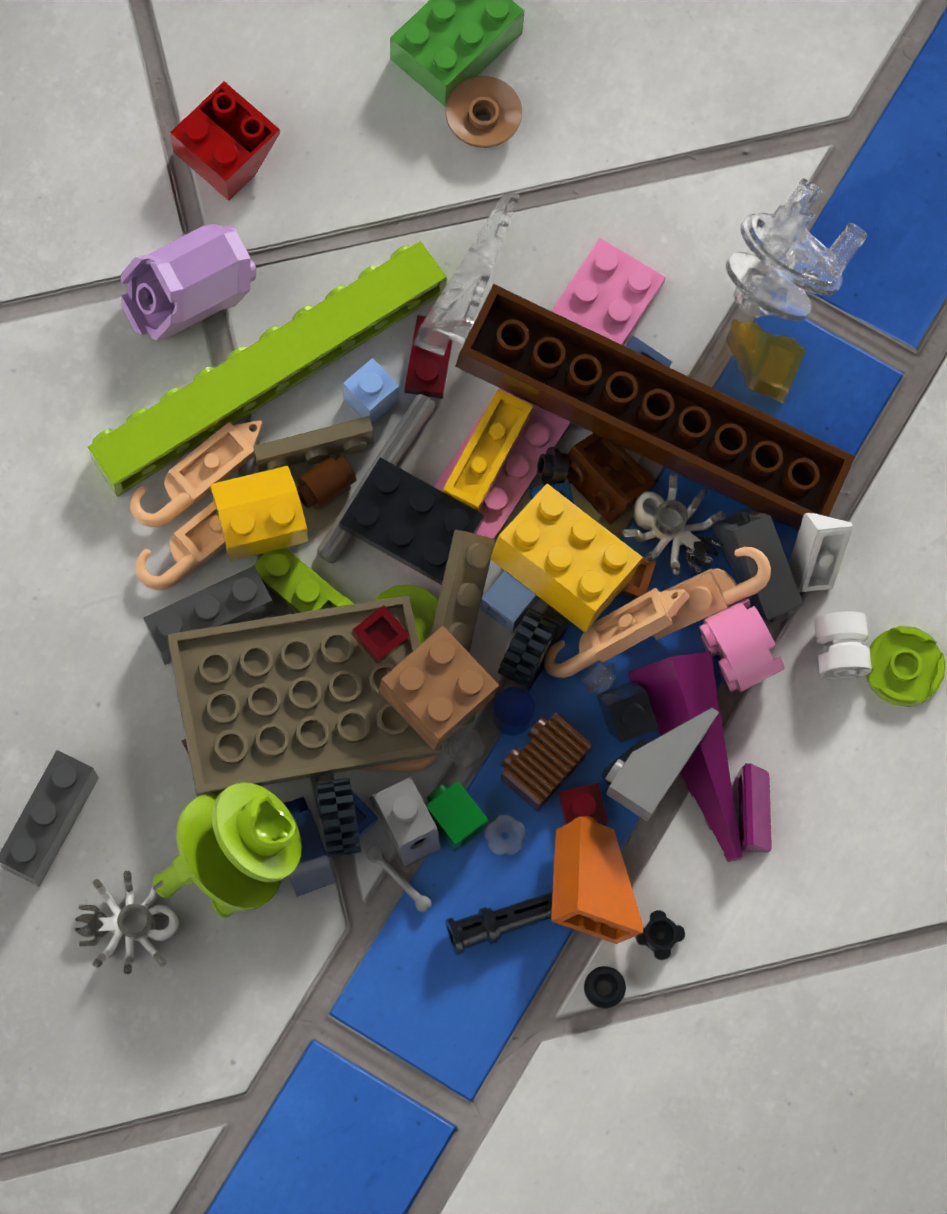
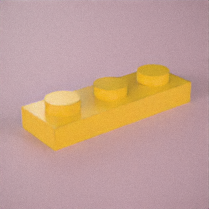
(488, 449)

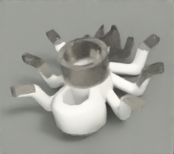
(668, 523)
(133, 921)

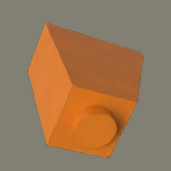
(593, 883)

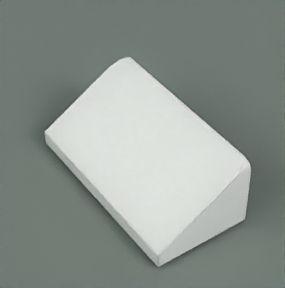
(819, 551)

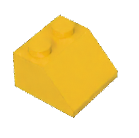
(259, 513)

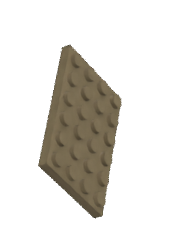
(289, 698)

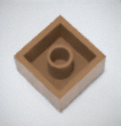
(438, 688)

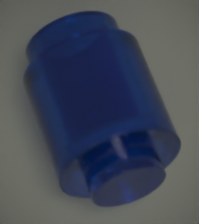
(513, 710)

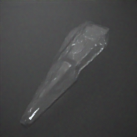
(461, 297)

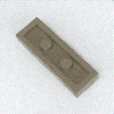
(315, 445)
(463, 585)

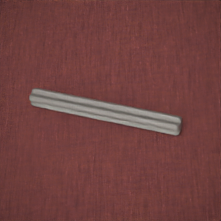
(393, 452)

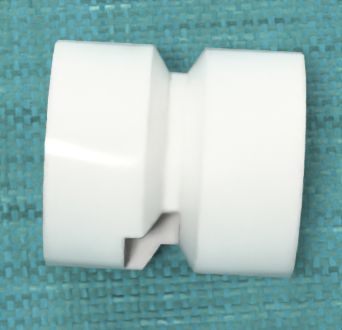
(842, 644)

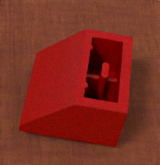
(224, 140)

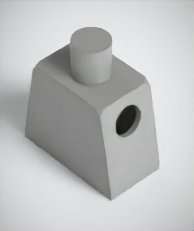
(406, 821)

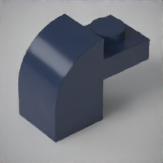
(314, 866)

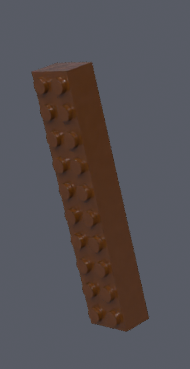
(652, 409)

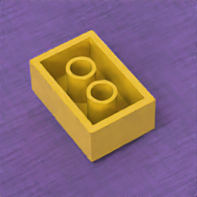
(565, 557)

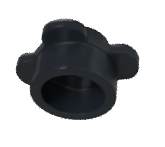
(672, 934)

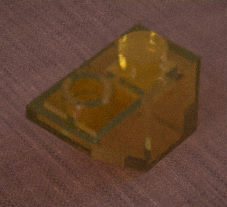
(764, 359)

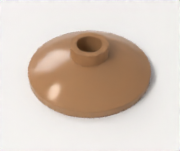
(488, 97)

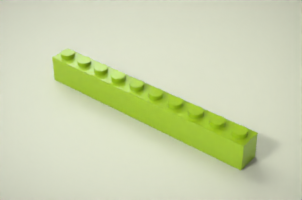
(267, 368)

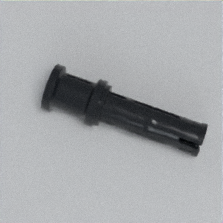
(490, 924)

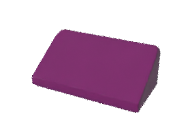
(754, 809)

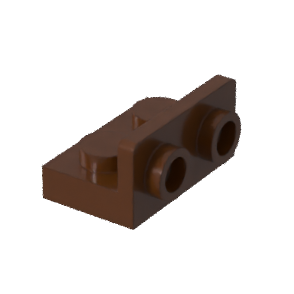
(606, 476)

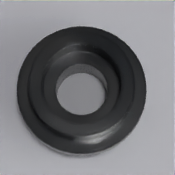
(553, 466)
(608, 974)

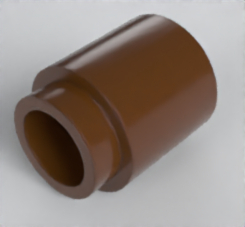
(325, 482)

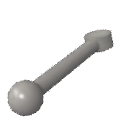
(375, 854)

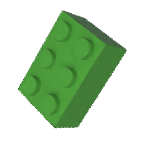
(454, 41)

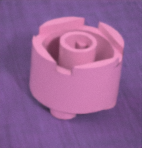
(742, 645)

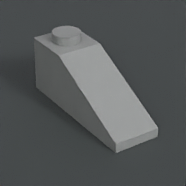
(653, 768)

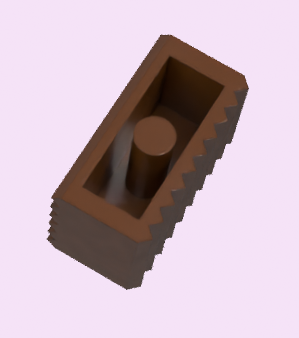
(544, 761)

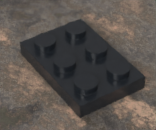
(408, 519)

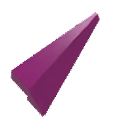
(677, 693)

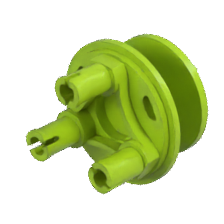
(233, 848)

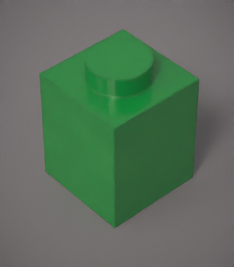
(455, 814)

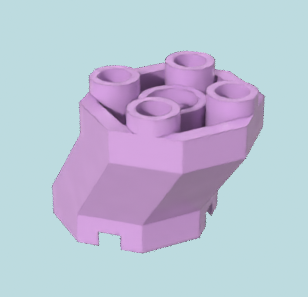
(186, 281)

